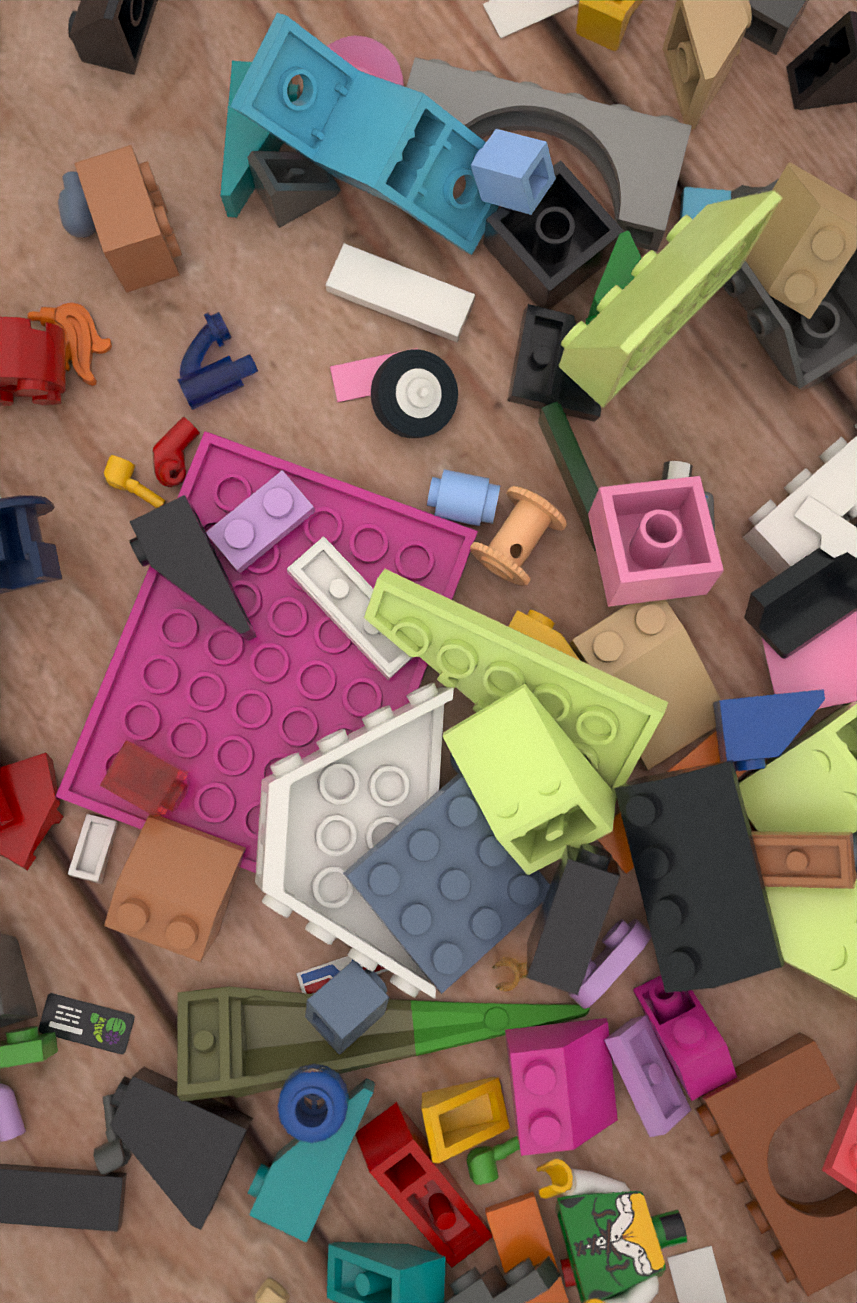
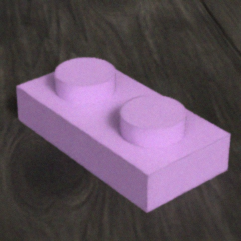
(260, 521)
(648, 1076)

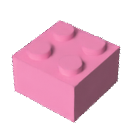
(654, 541)

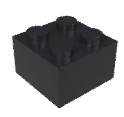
(557, 244)

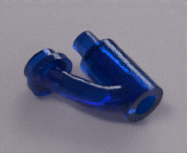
(217, 378)

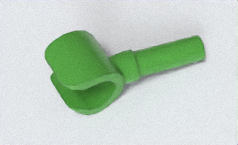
(482, 1160)

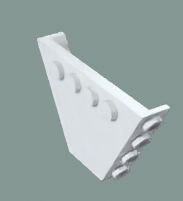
(336, 807)

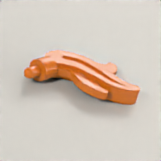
(80, 336)

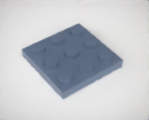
(446, 885)

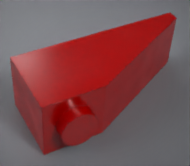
(424, 1190)

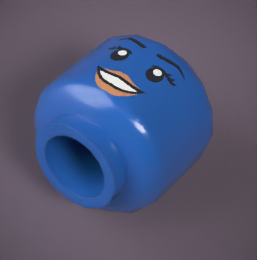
(314, 1121)

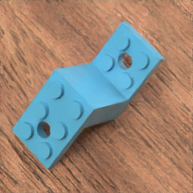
(366, 131)

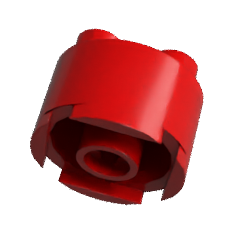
(31, 362)

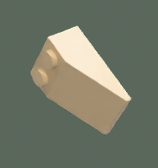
(654, 653)

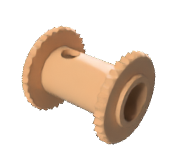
(518, 535)

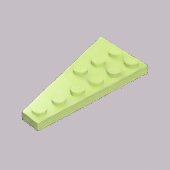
(489, 660)

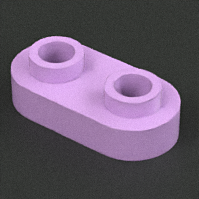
(622, 947)

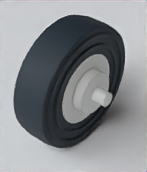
(414, 393)

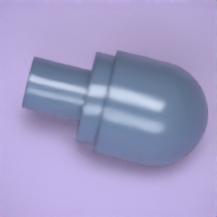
(74, 208)

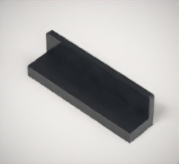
(804, 601)

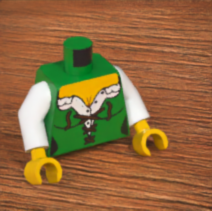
(610, 1235)

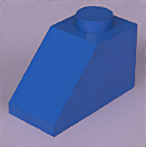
(761, 725)

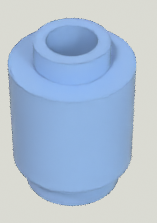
(463, 498)

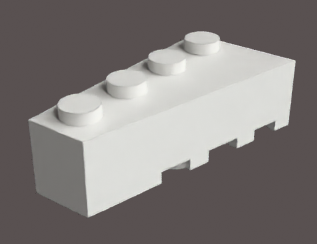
(785, 539)

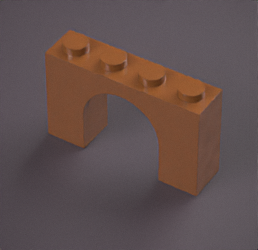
(812, 1238)

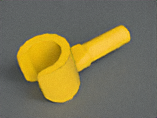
(119, 474)

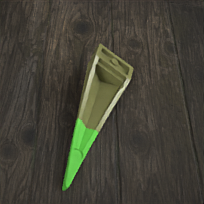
(255, 1038)

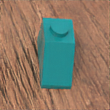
(384, 1273)

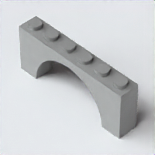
(631, 149)

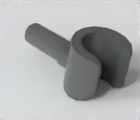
(114, 1152)

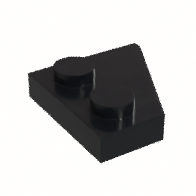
(536, 370)

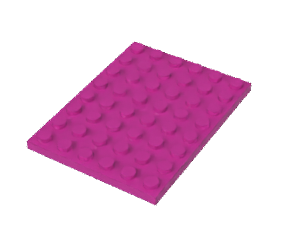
(238, 704)

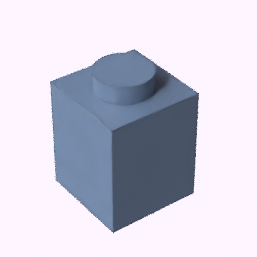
(347, 1005)

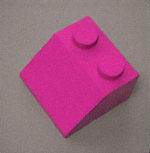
(560, 1084)

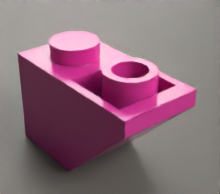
(687, 1037)

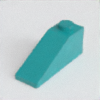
(240, 140)
(302, 1173)

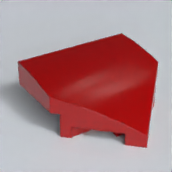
(30, 794)

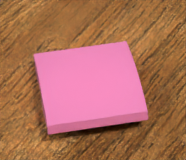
(822, 664)

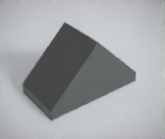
(290, 184)

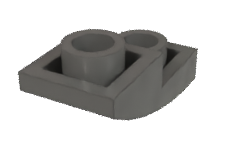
(516, 1286)

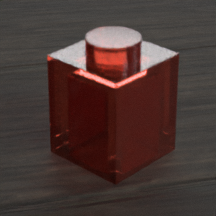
(146, 779)

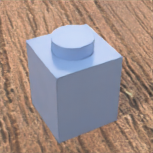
(513, 171)

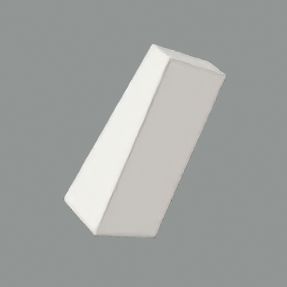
(93, 849)

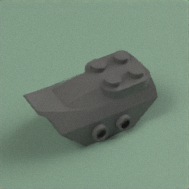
(801, 347)

